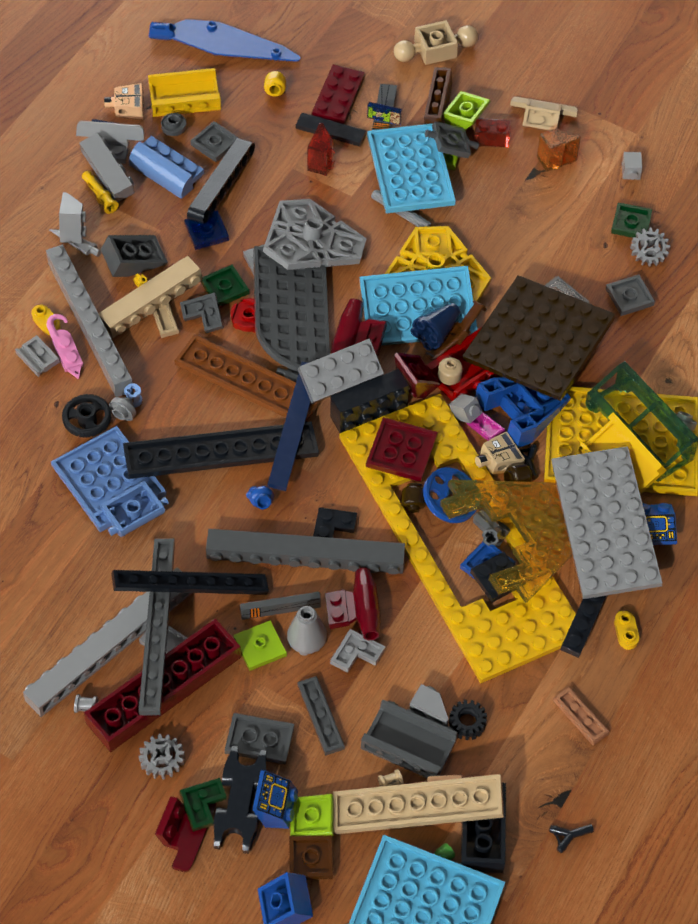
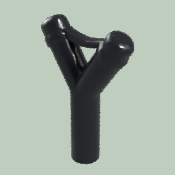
(529, 458)
(569, 835)

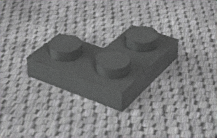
(204, 307)

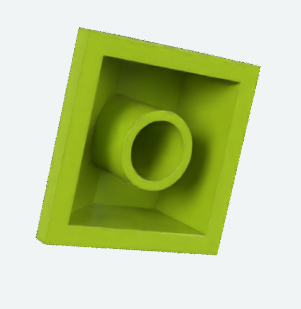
(465, 110)

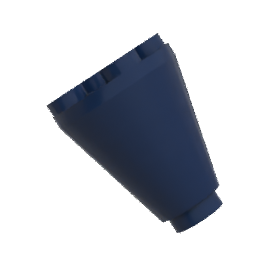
(435, 325)

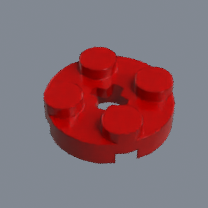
(238, 316)

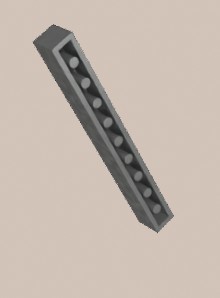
(305, 551)

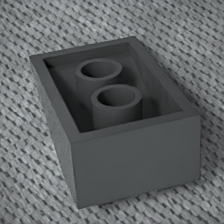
(132, 254)

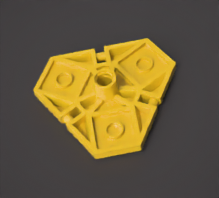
(436, 249)

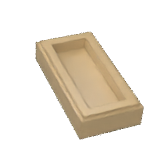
(165, 321)

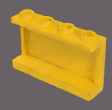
(184, 92)
(617, 435)

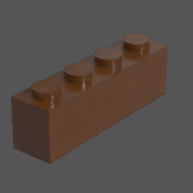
(438, 95)

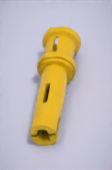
(103, 196)

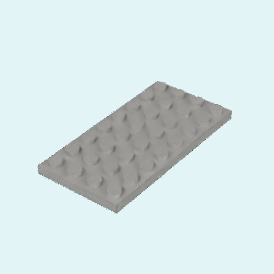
(606, 523)

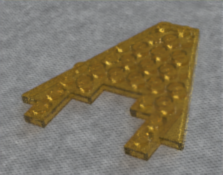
(537, 516)

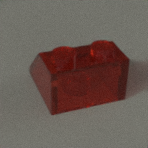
(492, 132)
(320, 152)

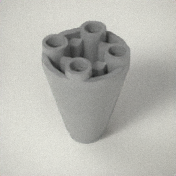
(306, 632)

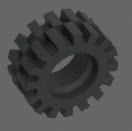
(474, 710)

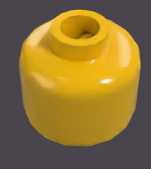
(275, 83)

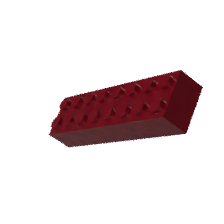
(186, 670)

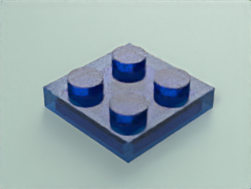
(207, 234)

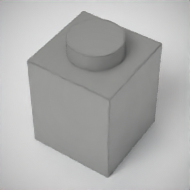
(632, 165)
(465, 408)

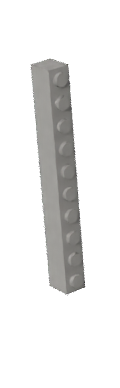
(89, 320)
(92, 654)

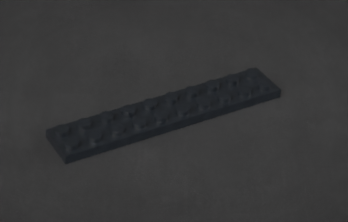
(211, 451)

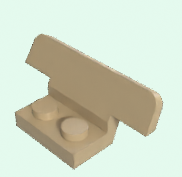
(542, 114)

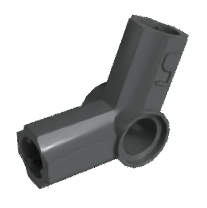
(493, 532)

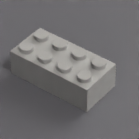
(340, 371)

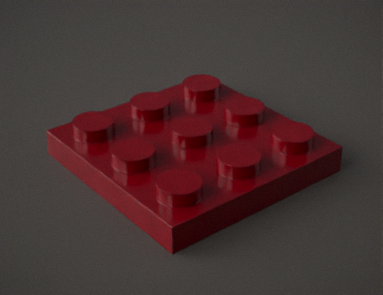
(401, 449)

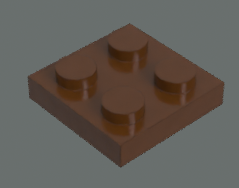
(311, 856)

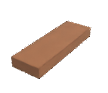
(581, 716)

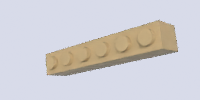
(150, 296)

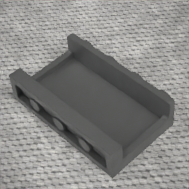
(409, 740)

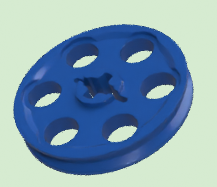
(443, 492)

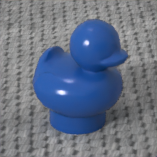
(260, 496)

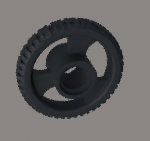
(86, 422)

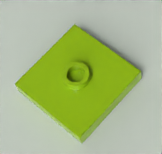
(260, 645)
(313, 816)

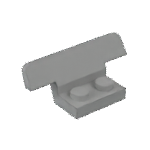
(114, 134)

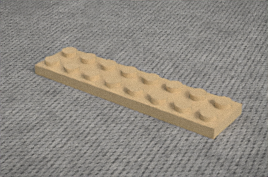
(418, 804)

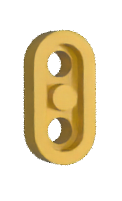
(41, 318)
(626, 628)

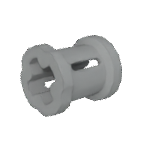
(84, 703)

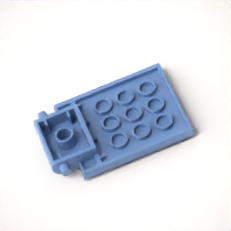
(101, 485)

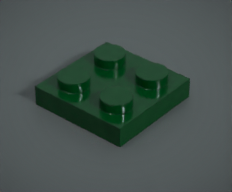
(630, 220)
(225, 284)

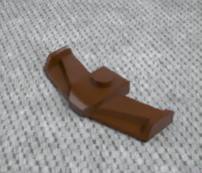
(458, 332)

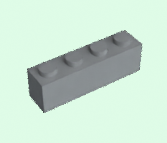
(106, 167)

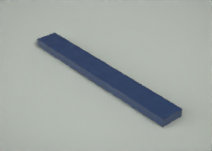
(290, 437)

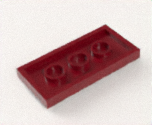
(338, 94)

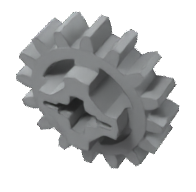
(651, 254)
(161, 765)

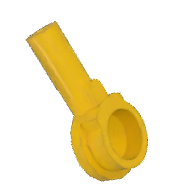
(139, 279)

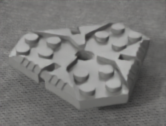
(309, 237)

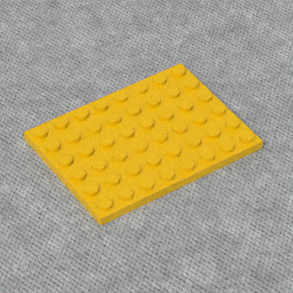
(579, 424)

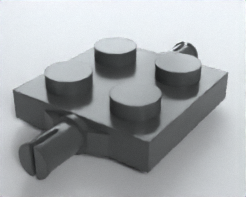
(451, 139)

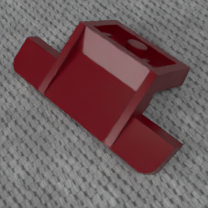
(176, 833)

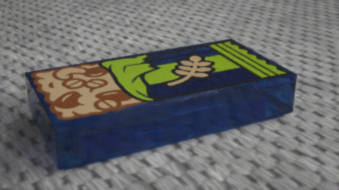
(384, 113)

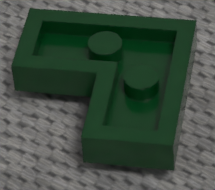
(197, 800)

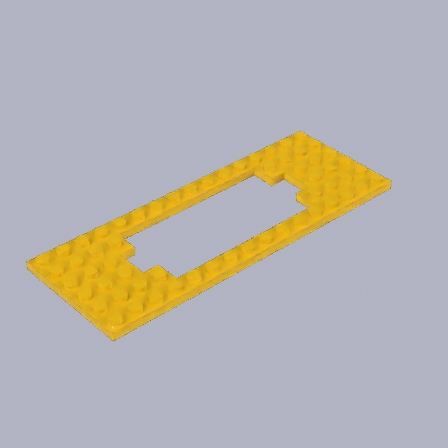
(489, 639)

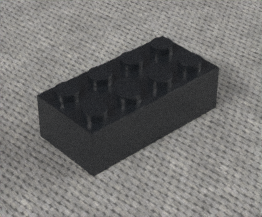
(369, 400)
(484, 842)

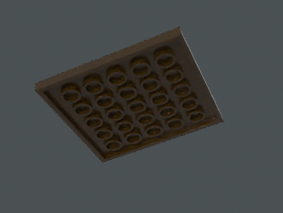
(539, 337)

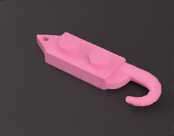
(65, 346)

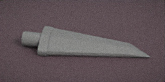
(86, 246)

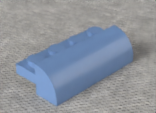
(165, 166)

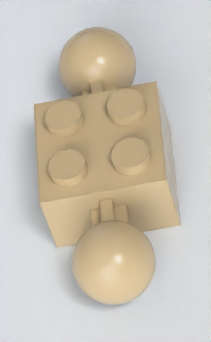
(435, 43)

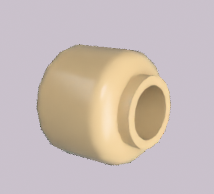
(450, 371)

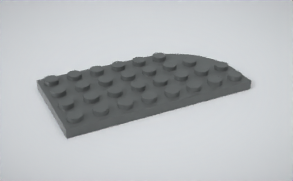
(290, 311)

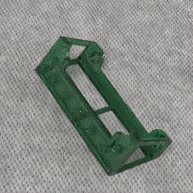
(628, 381)

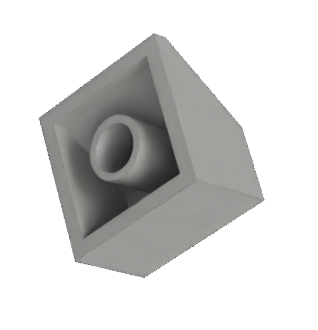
(71, 220)

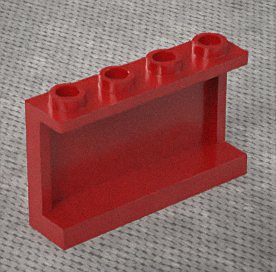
(470, 374)

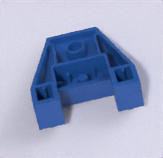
(526, 407)

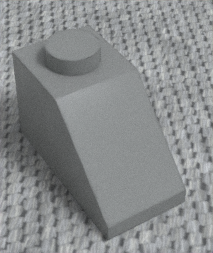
(429, 704)

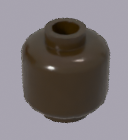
(519, 473)
(413, 497)

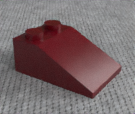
(417, 374)

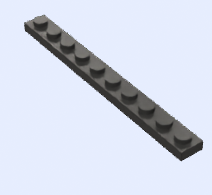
(156, 633)

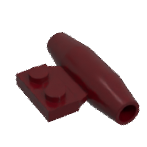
(354, 330)
(359, 605)

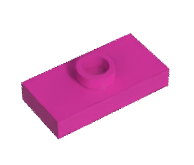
(486, 427)

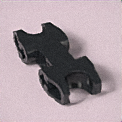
(237, 816)

